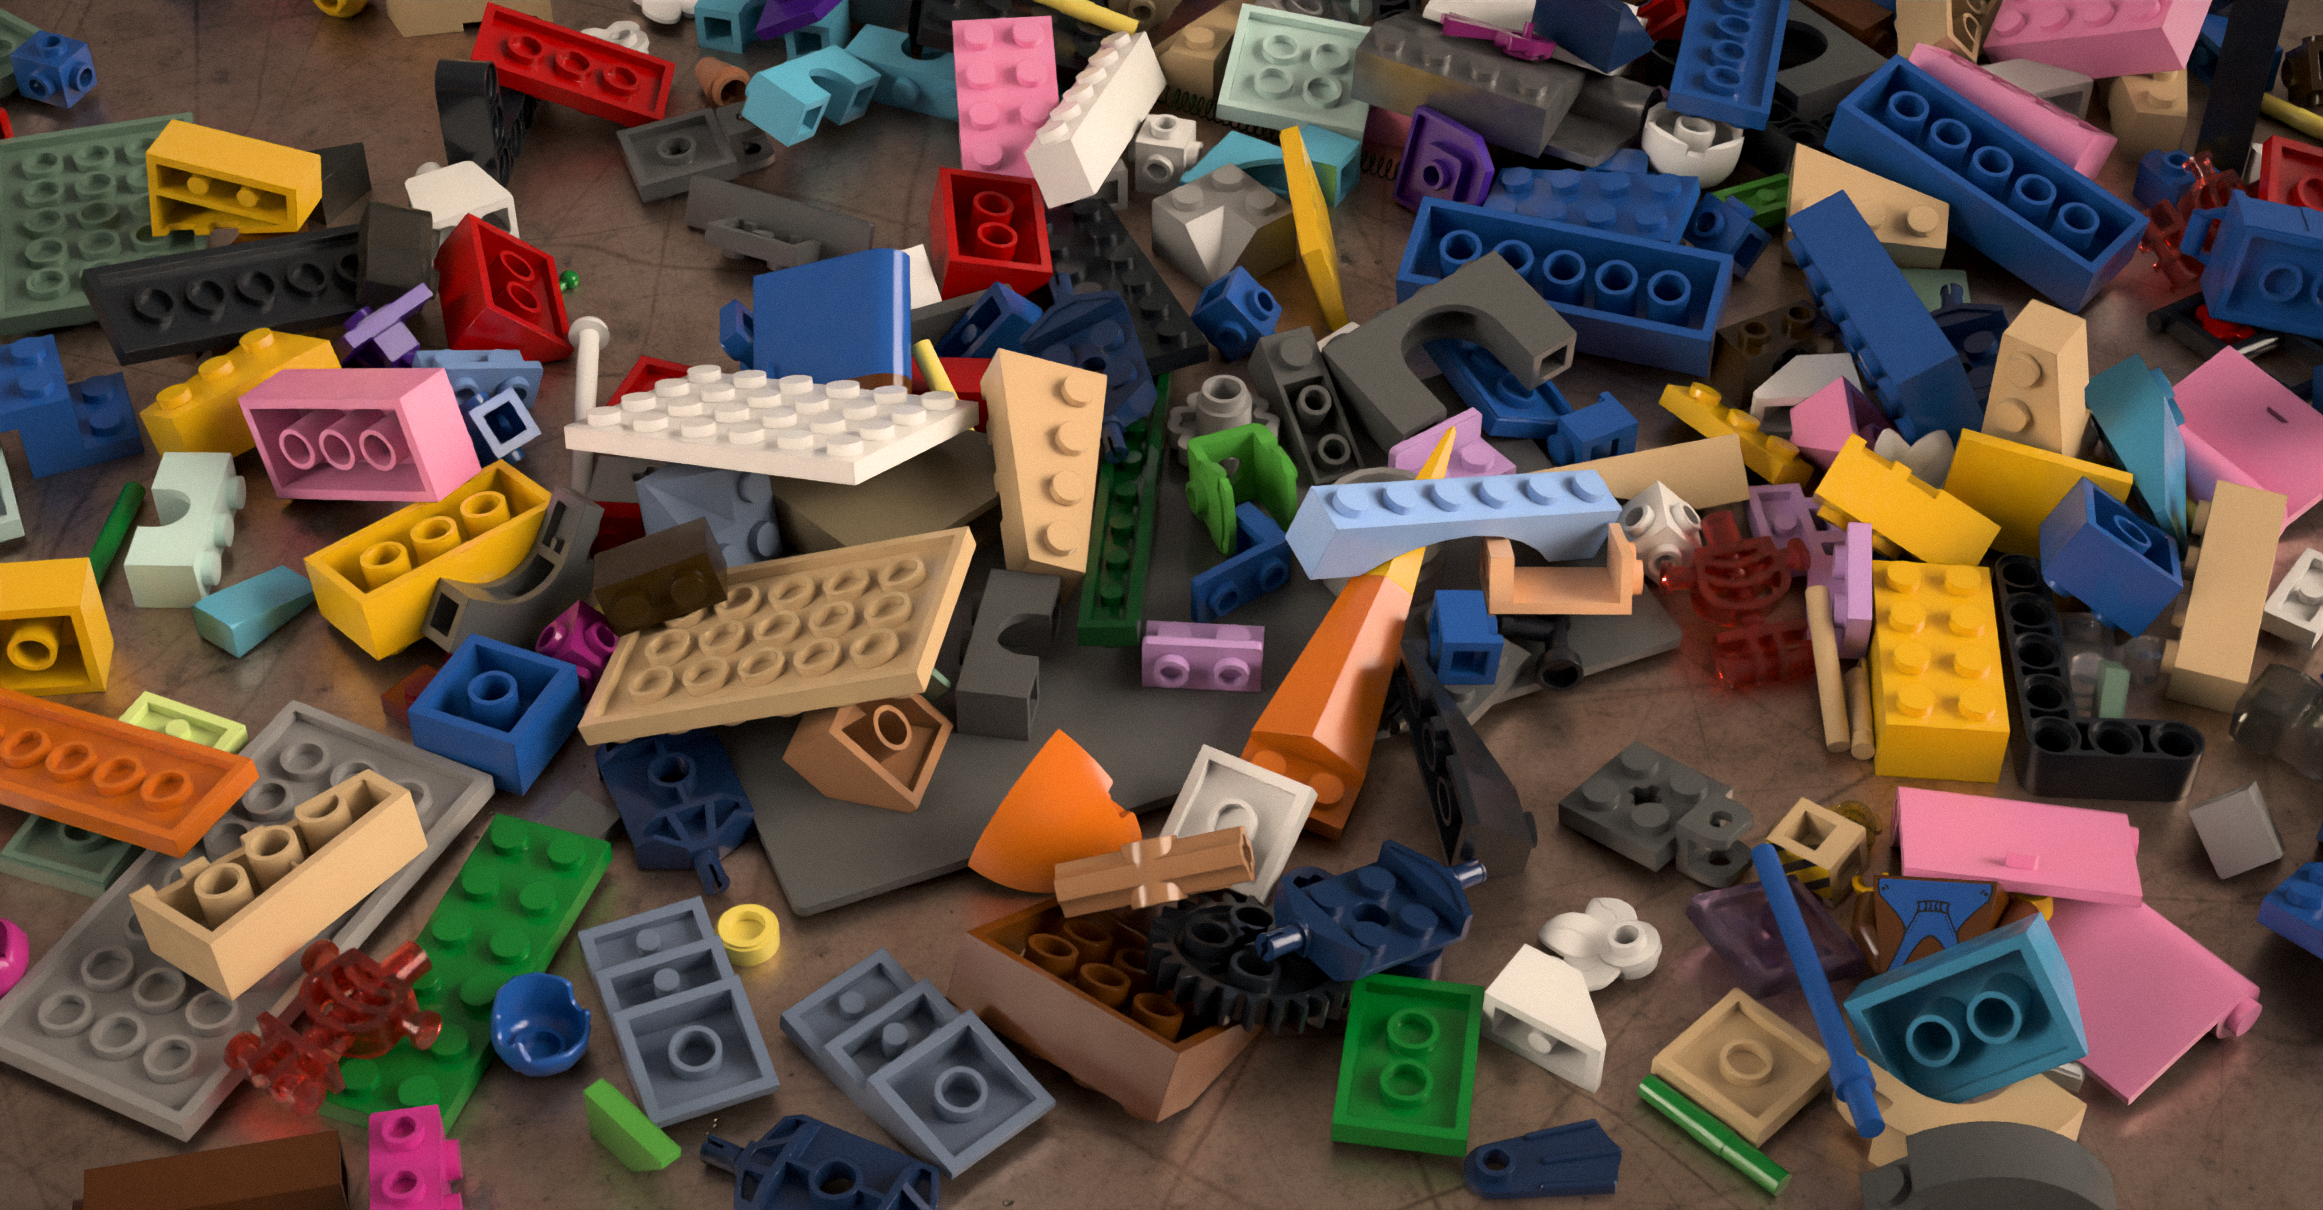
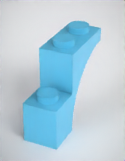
(1331, 154)

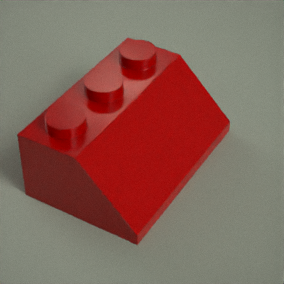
(987, 232)
(500, 294)

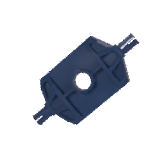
(1097, 334)
(1974, 334)
(683, 821)
(1373, 913)
(804, 1153)

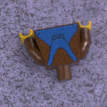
(1920, 915)

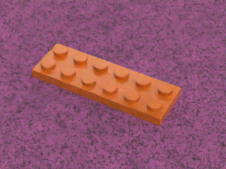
(114, 775)

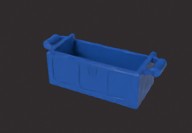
(2261, 264)

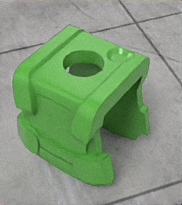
(1262, 474)

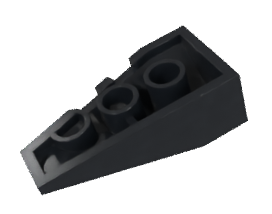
(1465, 787)

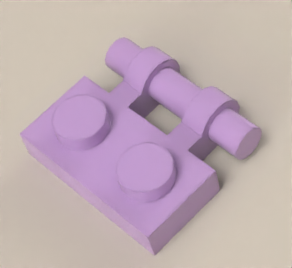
(1786, 514)

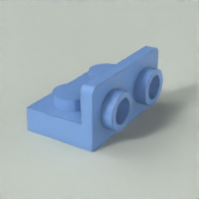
(485, 370)

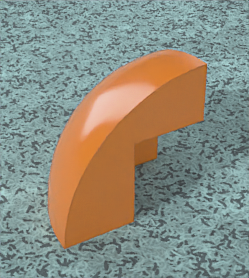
(1052, 817)

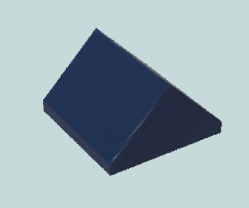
(1593, 30)

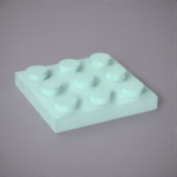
(1293, 73)

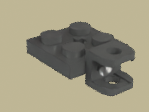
(705, 148)
(1682, 819)

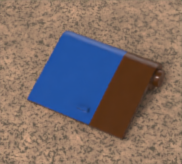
(837, 320)

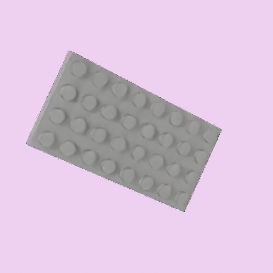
(150, 1037)

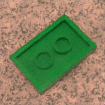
(1408, 1064)

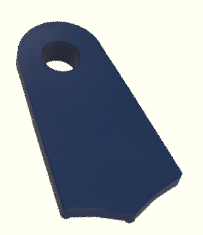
(1547, 1164)

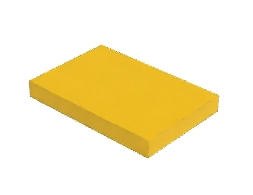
(2020, 485)

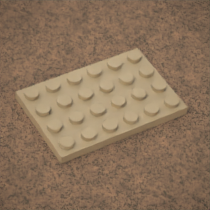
(789, 640)

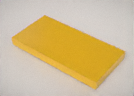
(1313, 229)

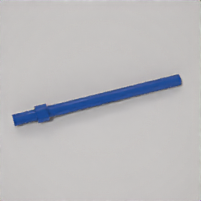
(1849, 1072)

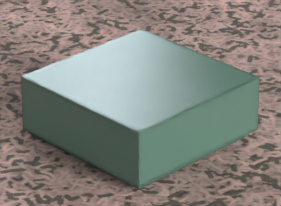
(2110, 690)

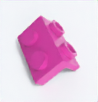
(412, 1161)

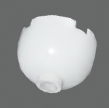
(1690, 145)

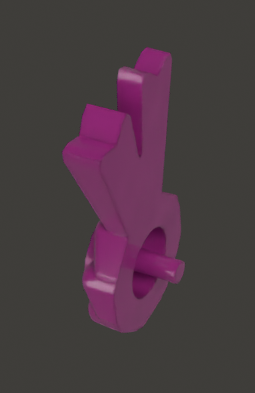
(1514, 42)

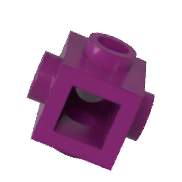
(583, 639)

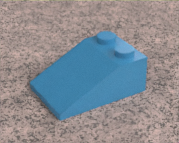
(2140, 431)

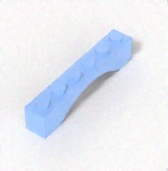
(1362, 525)

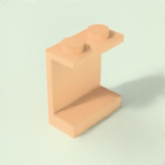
(1561, 589)

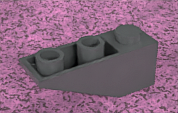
(1301, 394)

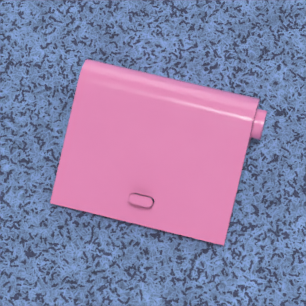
(2249, 433)
(2018, 844)
(2144, 991)

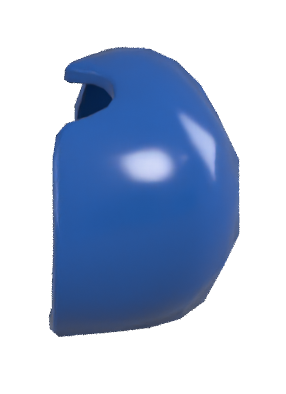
(539, 1025)

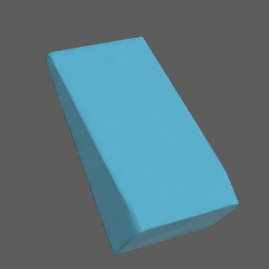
(252, 609)

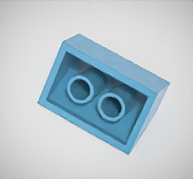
(1973, 1014)

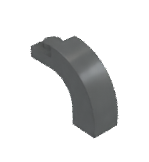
(533, 593)
(1990, 1169)

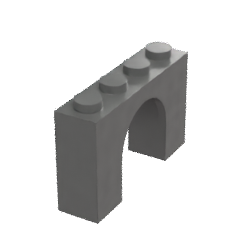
(1828, 63)
(1476, 304)

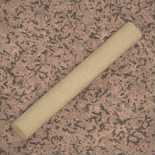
(1827, 669)

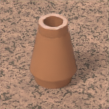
(721, 81)

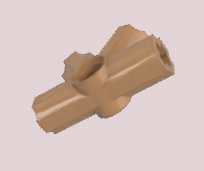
(1155, 872)

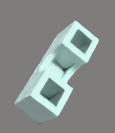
(196, 511)

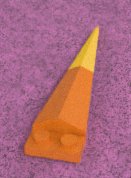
(1334, 695)

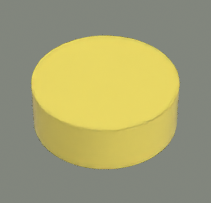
(748, 934)

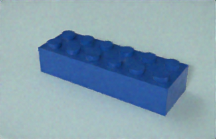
(2000, 187)
(1615, 289)
(1882, 322)

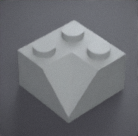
(1223, 224)

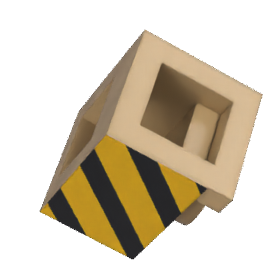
(1820, 849)

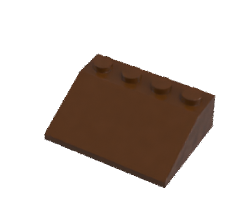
(1092, 1017)

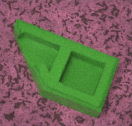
(627, 1130)

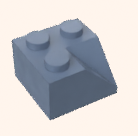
(733, 502)

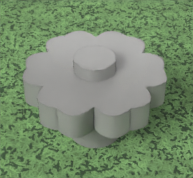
(1217, 407)

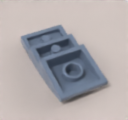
(677, 1013)
(916, 1063)

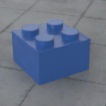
(2109, 558)
(498, 711)

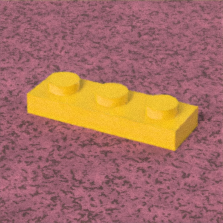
(1767, 455)

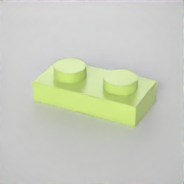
(186, 723)

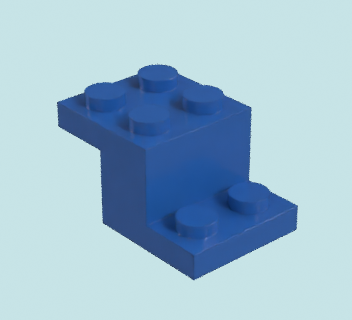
(59, 421)

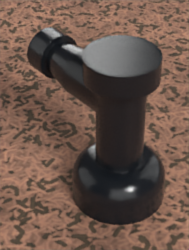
(1557, 667)

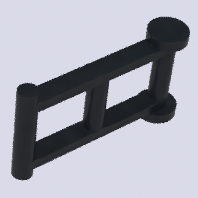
(2176, 322)

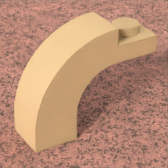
(1905, 1112)

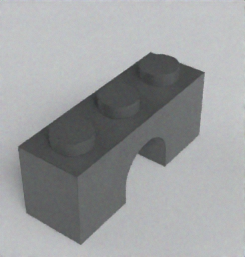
(999, 659)

